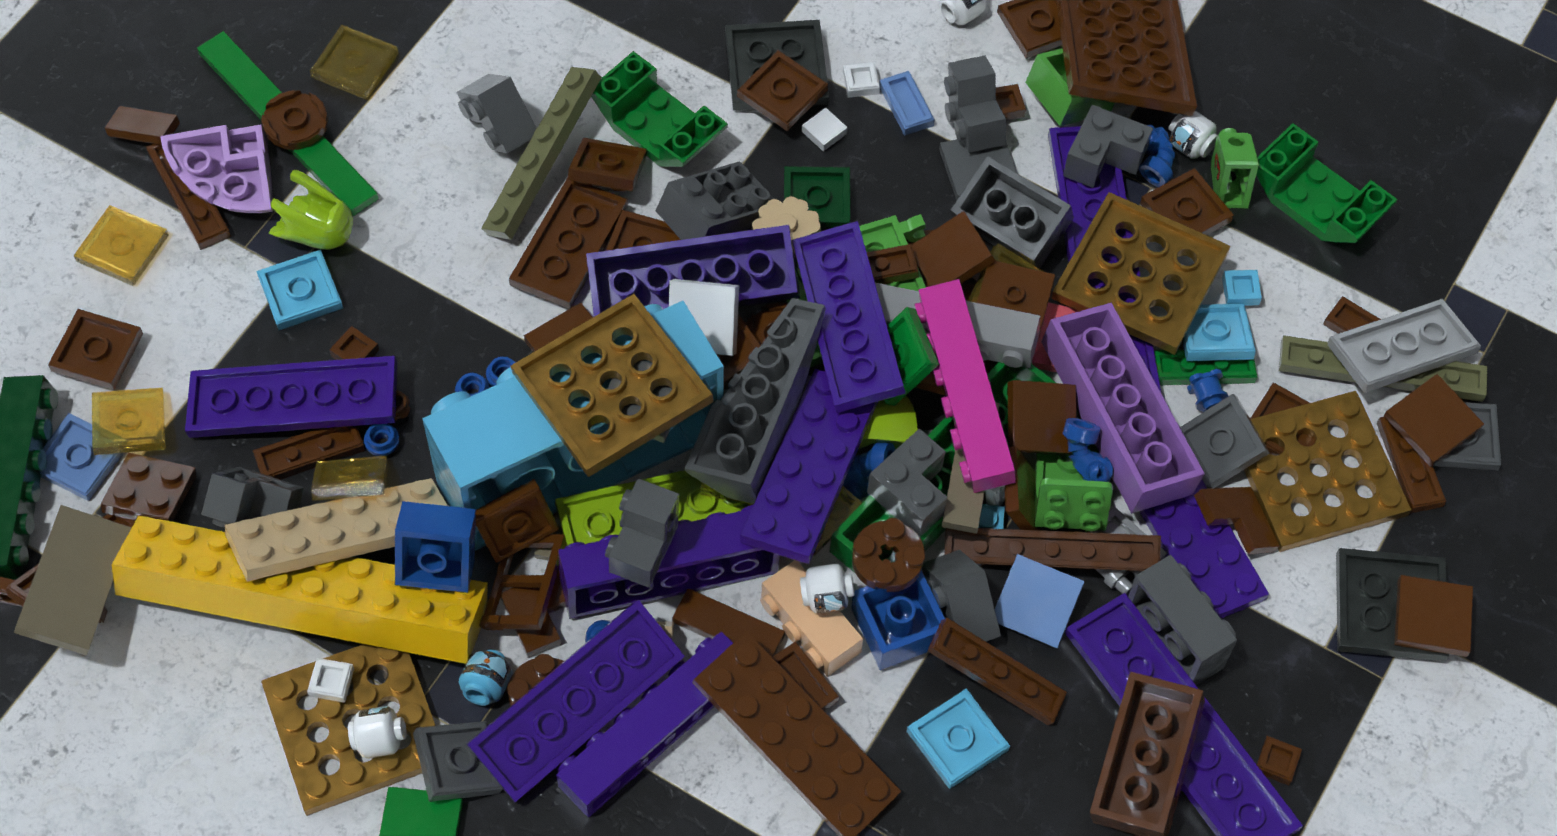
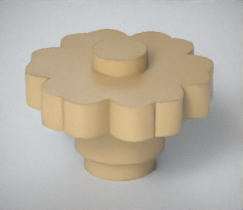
(790, 212)

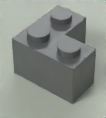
(974, 104)
(501, 111)
(1107, 140)
(905, 486)
(247, 494)
(646, 532)
(963, 593)

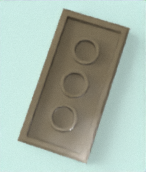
(72, 580)

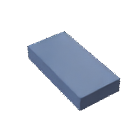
(906, 103)

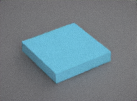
(299, 289)
(1219, 334)
(958, 738)

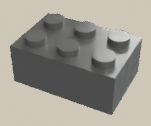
(1014, 212)
(1183, 618)

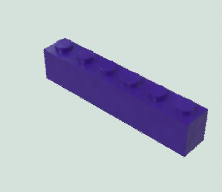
(640, 732)

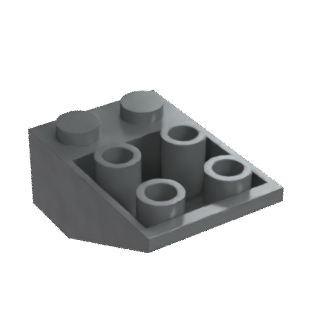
(713, 202)

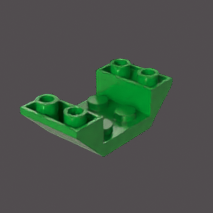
(652, 116)
(1315, 193)

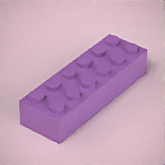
(1120, 396)

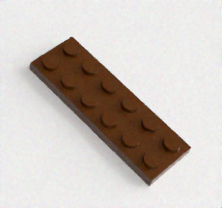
(796, 737)

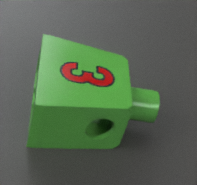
(1236, 154)

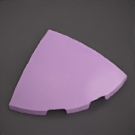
(224, 166)

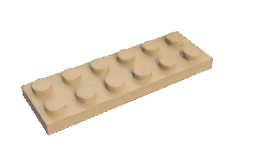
(323, 530)

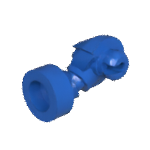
(1158, 165)
(1089, 464)
(861, 467)

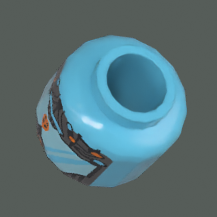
(485, 677)

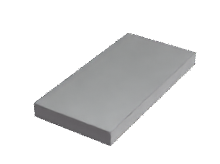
(1403, 345)

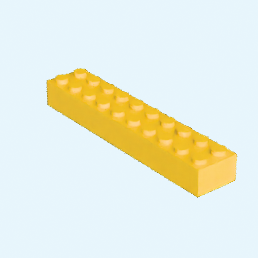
(335, 599)

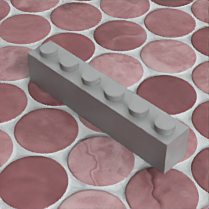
(1000, 332)

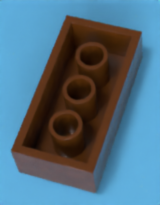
(1147, 756)

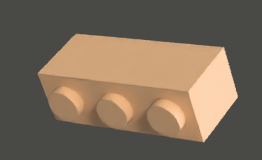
(826, 636)

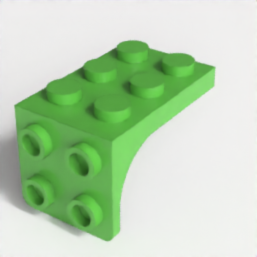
(1066, 498)

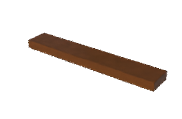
(1057, 548)

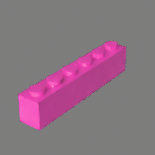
(966, 387)

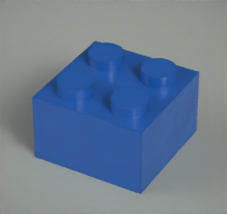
(435, 546)
(898, 622)

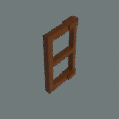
(545, 582)

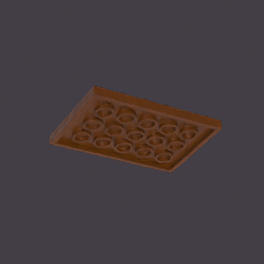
(1127, 53)

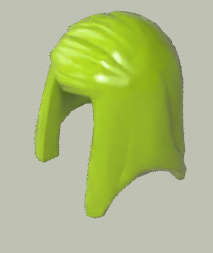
(313, 218)

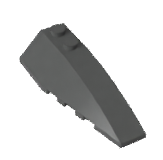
(755, 412)

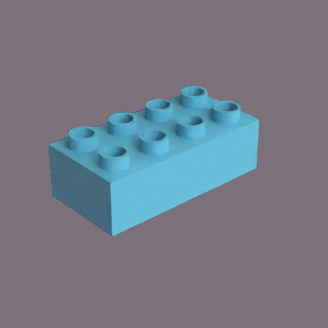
(502, 440)

